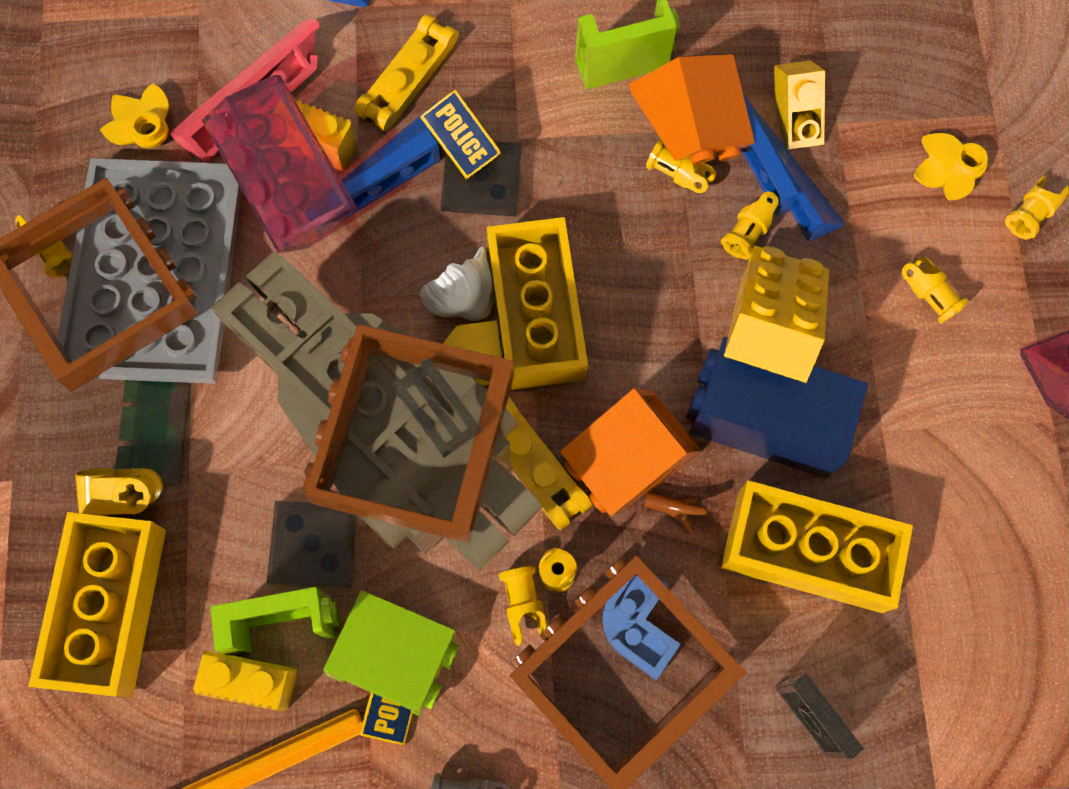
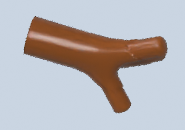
(676, 508)

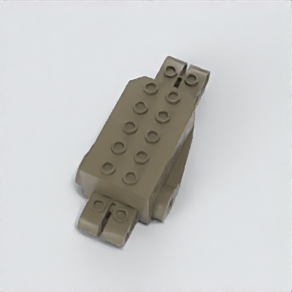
(386, 449)

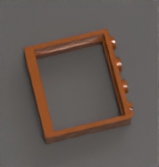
(53, 227)
(344, 397)
(675, 723)

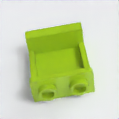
(625, 50)
(234, 620)
(392, 653)

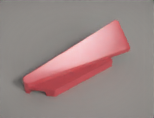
(290, 57)

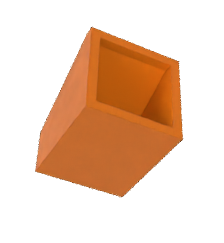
(696, 107)
(629, 451)

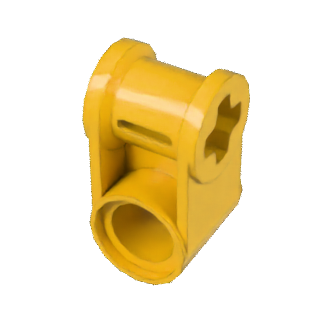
(111, 490)

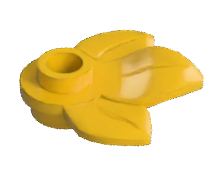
(136, 117)
(946, 165)

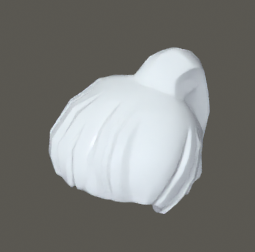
(462, 290)

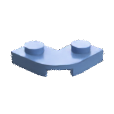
(632, 634)

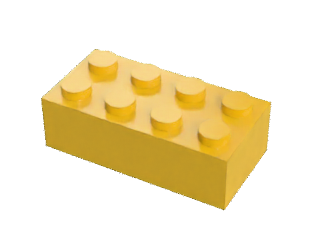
(537, 302)
(779, 313)
(817, 547)
(98, 605)

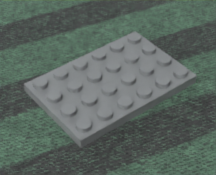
(114, 285)

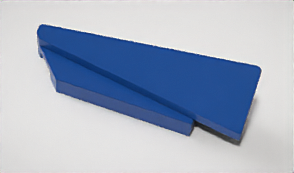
(393, 164)
(782, 175)

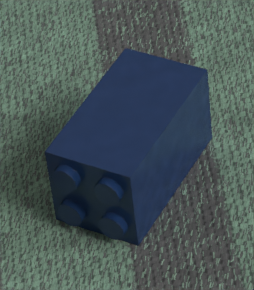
(775, 415)

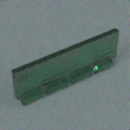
(154, 427)

